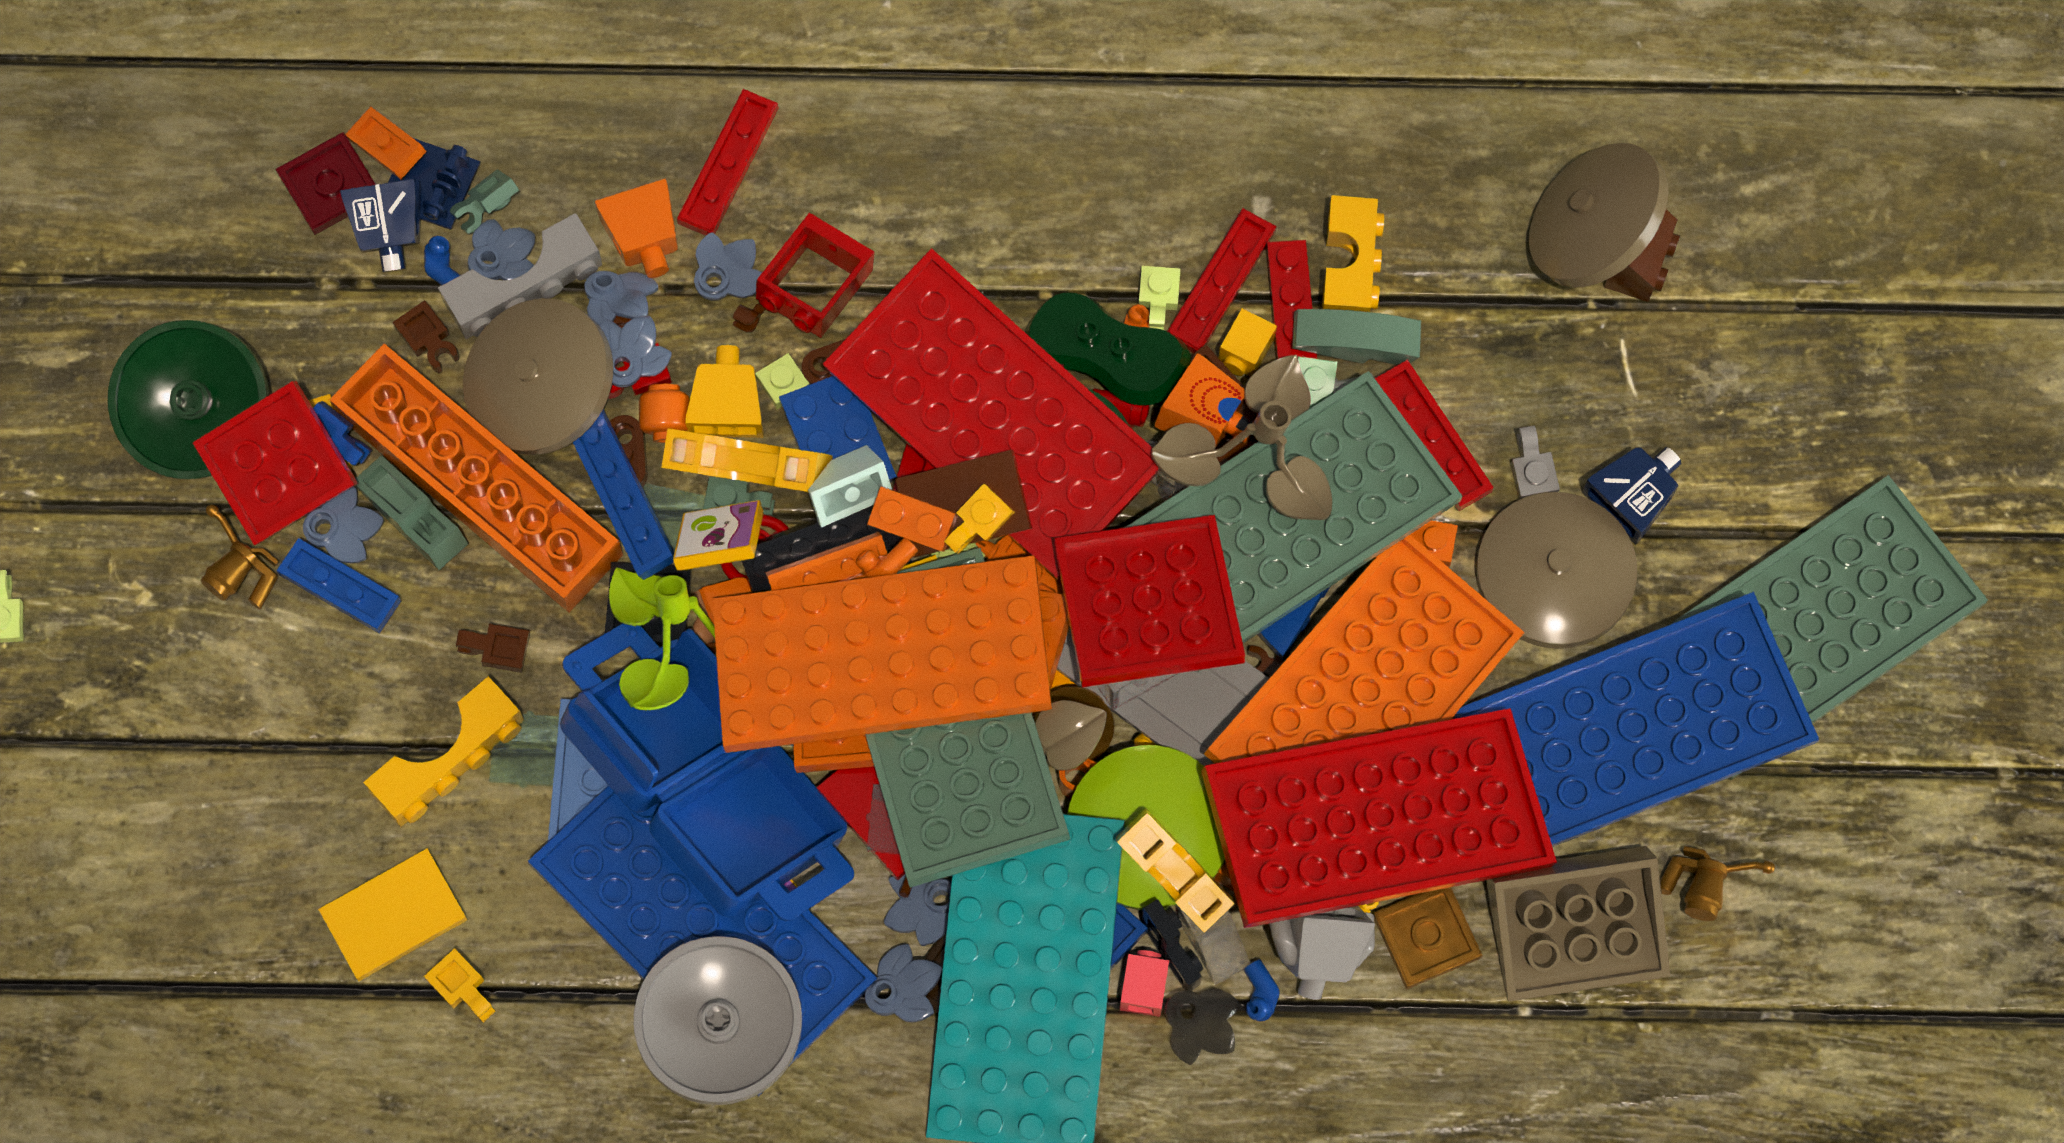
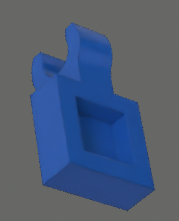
(338, 428)

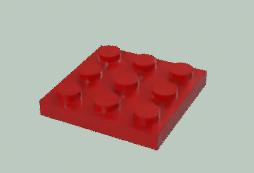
(275, 462)

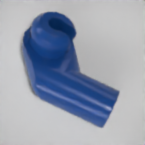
(438, 260)
(1265, 992)

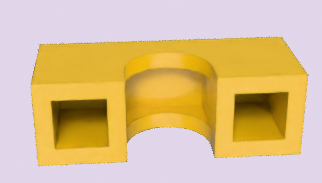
(1353, 226)
(1175, 870)

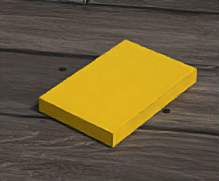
(392, 914)

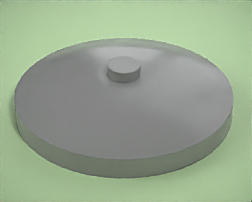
(717, 1020)

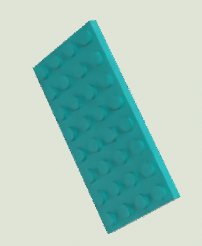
(1027, 992)

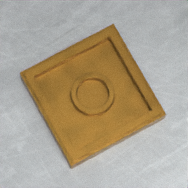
(1427, 936)

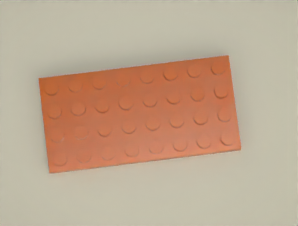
(880, 654)
(1385, 658)

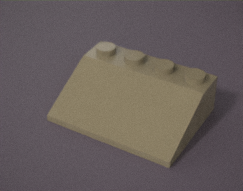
(1580, 924)

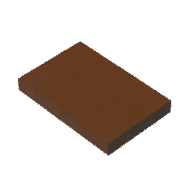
(956, 483)

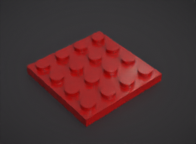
(1149, 601)

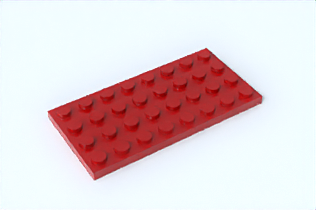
(974, 385)
(1377, 817)

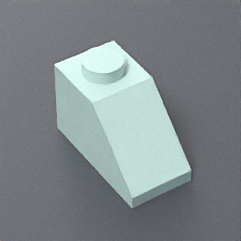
(848, 485)

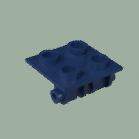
(443, 181)

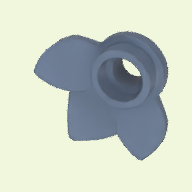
(504, 248)
(728, 263)
(618, 295)
(637, 347)
(348, 528)
(919, 910)
(909, 985)

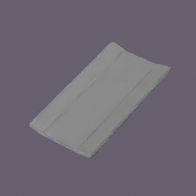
(1186, 709)

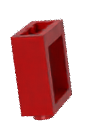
(831, 245)

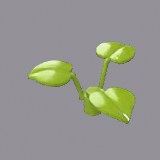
(635, 602)

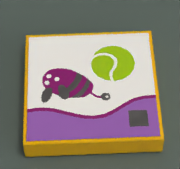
(718, 535)

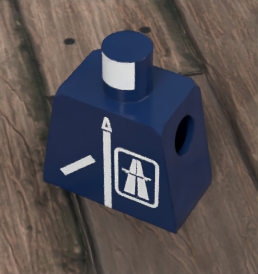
(385, 219)
(1635, 488)

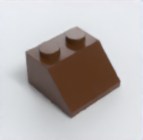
(1646, 270)

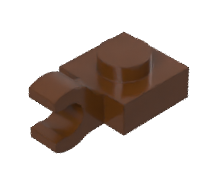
(501, 647)

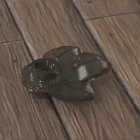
(1206, 1027)

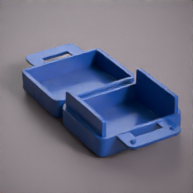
(726, 819)

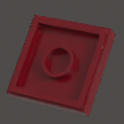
(319, 176)

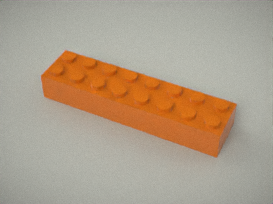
(477, 477)

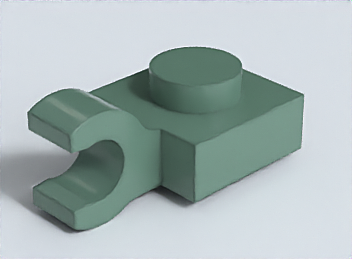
(487, 196)
(729, 492)

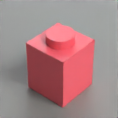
(1144, 983)

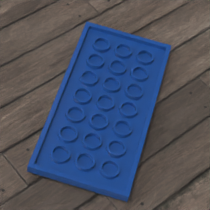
(1655, 718)
(647, 906)

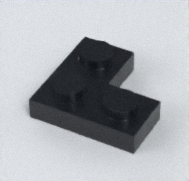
(1165, 936)

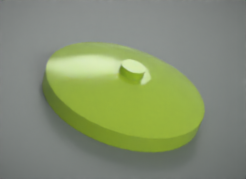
(1171, 790)

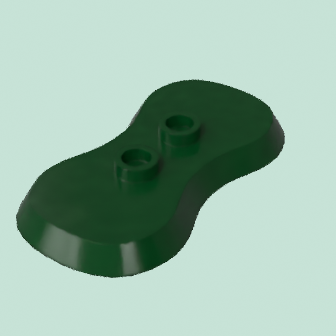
(1129, 360)

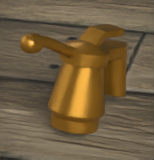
(228, 572)
(1706, 890)

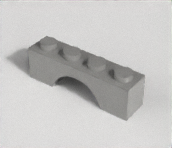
(565, 256)

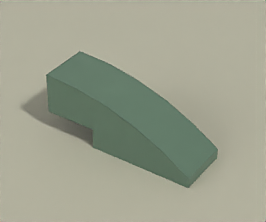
(1357, 335)
(411, 512)

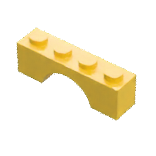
(742, 460)
(408, 786)

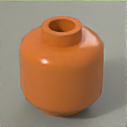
(662, 409)

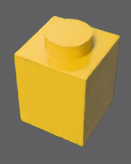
(1247, 343)

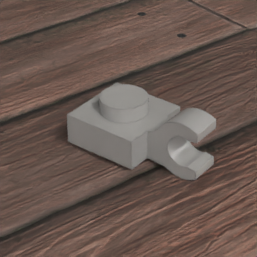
(1533, 471)

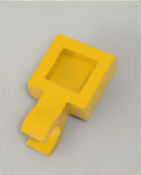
(982, 515)
(458, 982)

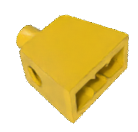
(725, 398)

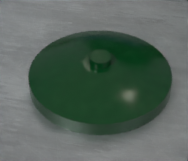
(176, 389)

